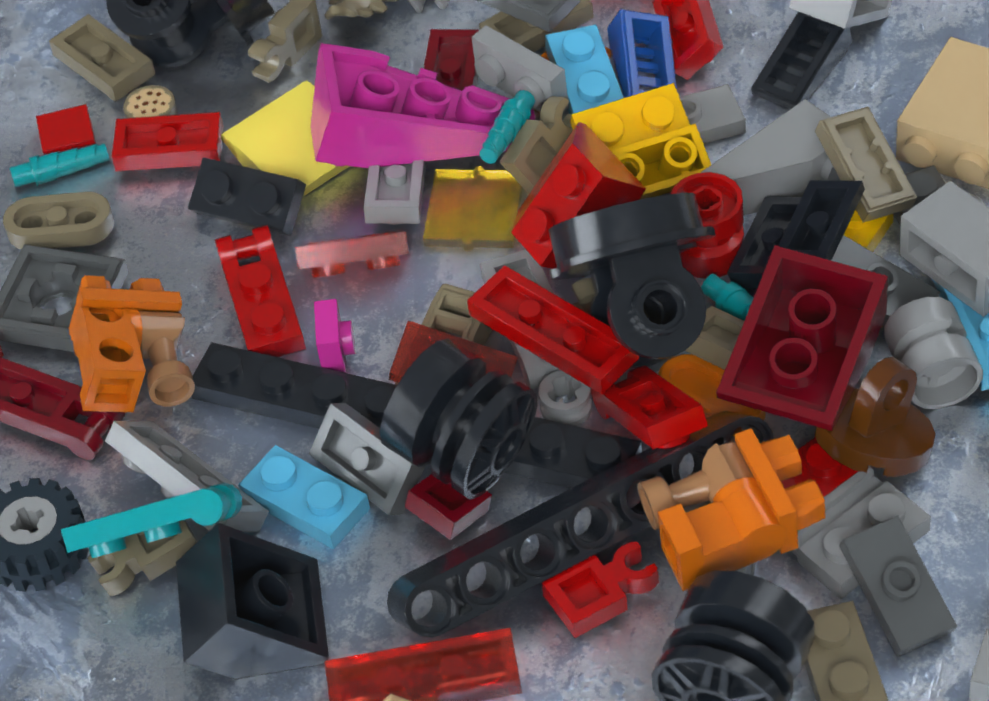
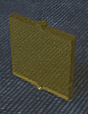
(472, 209)

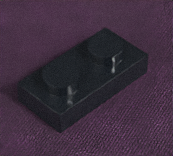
(247, 196)

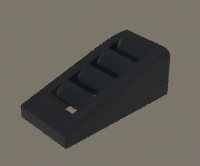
(803, 28)

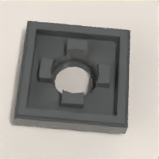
(43, 276)

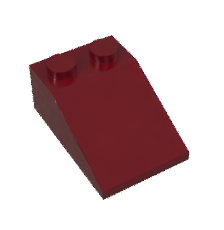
(805, 338)

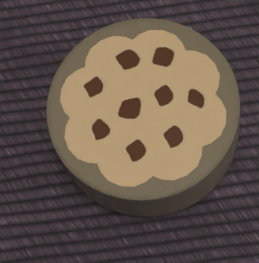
(150, 102)

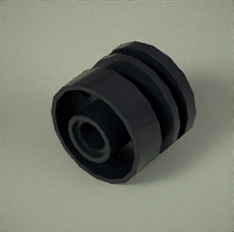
(458, 418)
(734, 642)

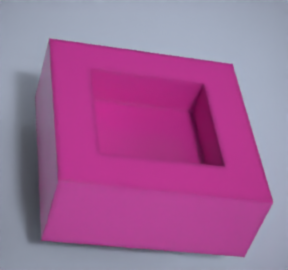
(333, 336)

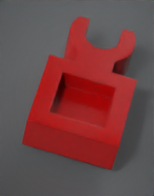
(597, 592)

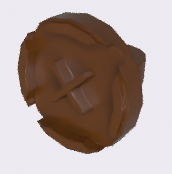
(881, 424)

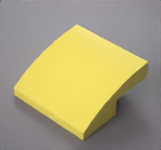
(281, 141)

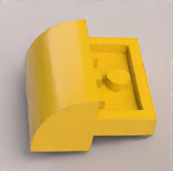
(649, 137)

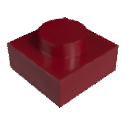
(445, 507)

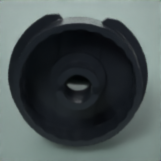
(181, 29)
(638, 268)

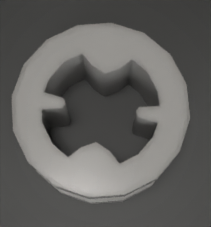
(559, 384)

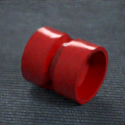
(721, 208)

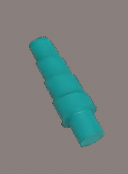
(507, 125)
(58, 164)
(727, 296)

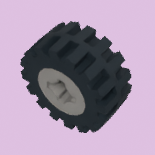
(39, 555)

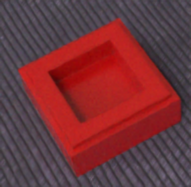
(65, 129)

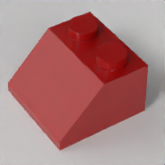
(576, 182)

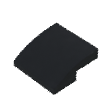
(802, 224)

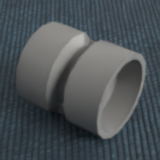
(934, 344)

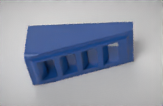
(642, 28)

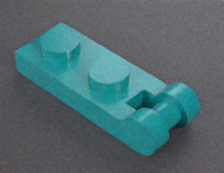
(156, 519)

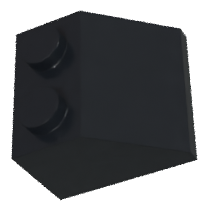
(249, 606)

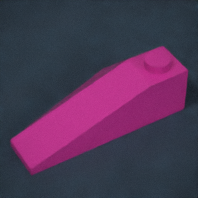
(391, 117)

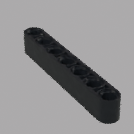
(554, 526)

